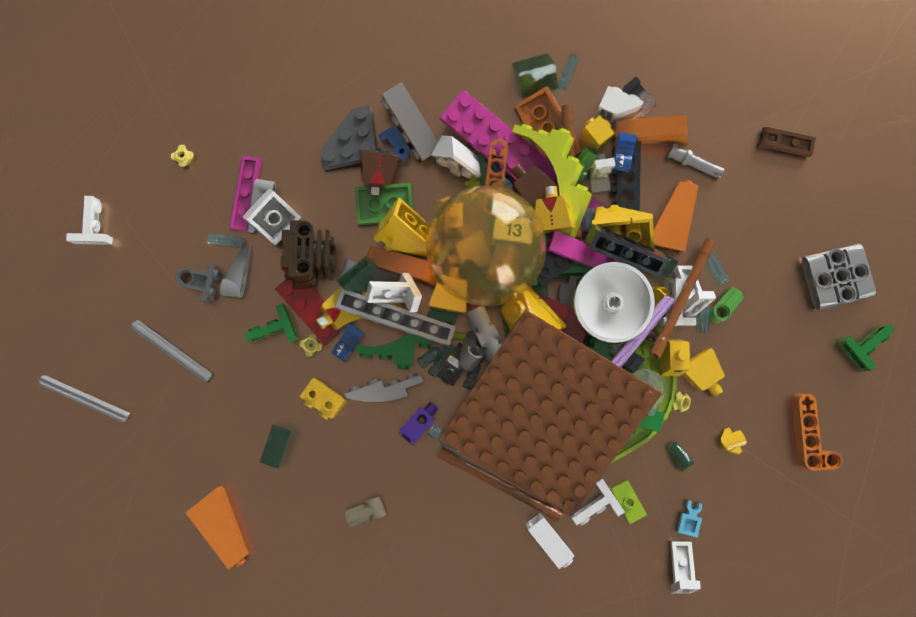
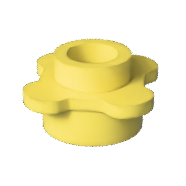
(182, 161)
(312, 339)
(681, 401)

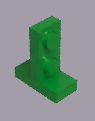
(274, 326)
(860, 352)

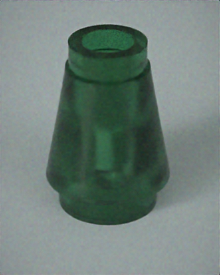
(680, 457)

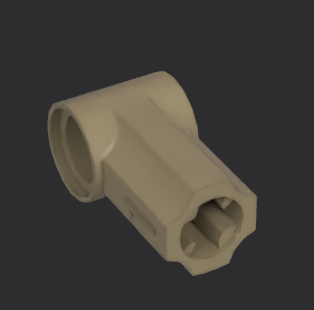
(369, 510)

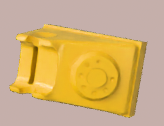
(627, 222)
(403, 230)
(529, 300)

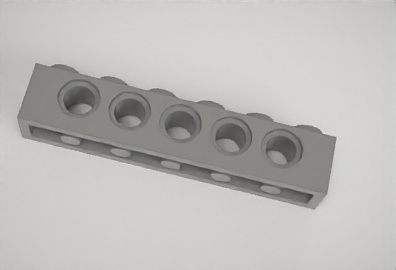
(396, 318)

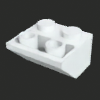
(618, 105)
(456, 157)

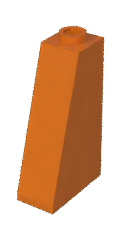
(655, 129)
(675, 219)
(219, 527)

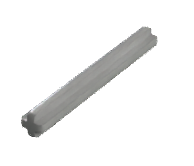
(171, 351)
(83, 398)

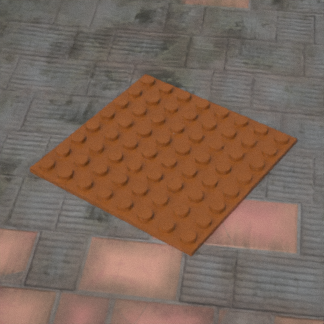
(549, 413)

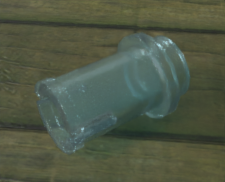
(587, 219)
(433, 354)

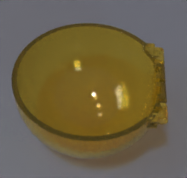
(486, 244)

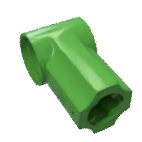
(586, 159)
(726, 305)

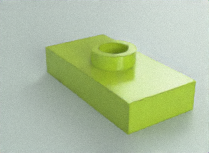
(628, 501)

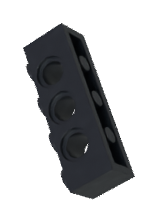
(631, 189)
(626, 250)

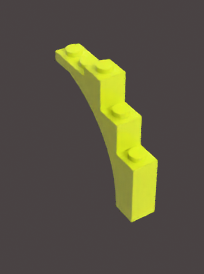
(567, 169)

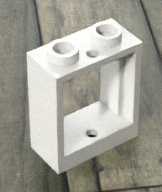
(550, 541)

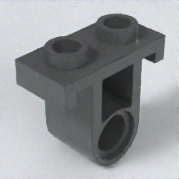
(200, 281)
(452, 369)

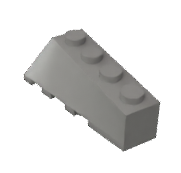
(410, 121)

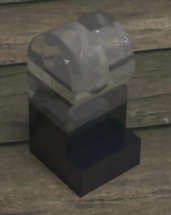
(635, 88)
(633, 361)

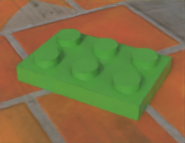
(372, 208)

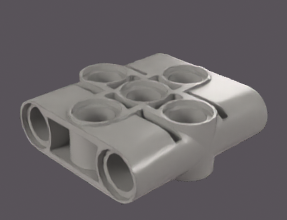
(846, 262)
(484, 331)

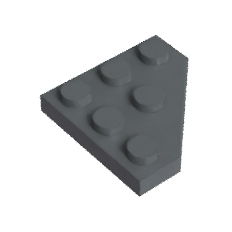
(353, 134)

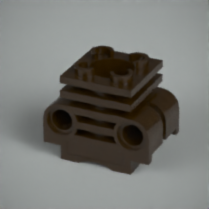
(305, 254)

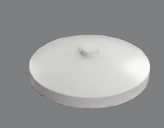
(614, 302)

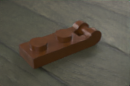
(787, 141)

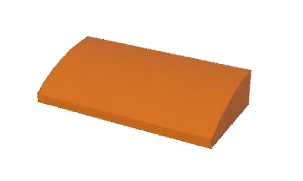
(543, 113)

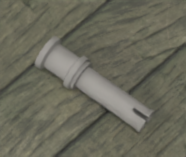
(686, 157)

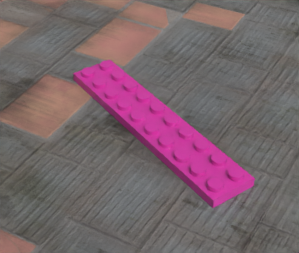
(480, 127)

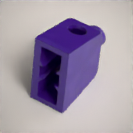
(413, 429)

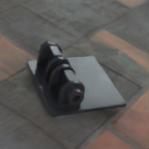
(553, 264)

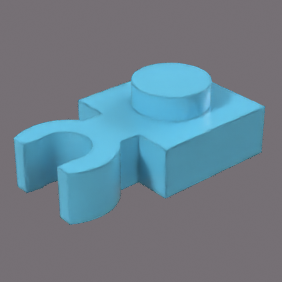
(690, 523)

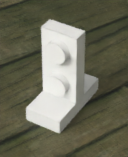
(599, 174)
(91, 225)
(675, 287)
(395, 292)
(698, 299)
(598, 505)
(683, 569)

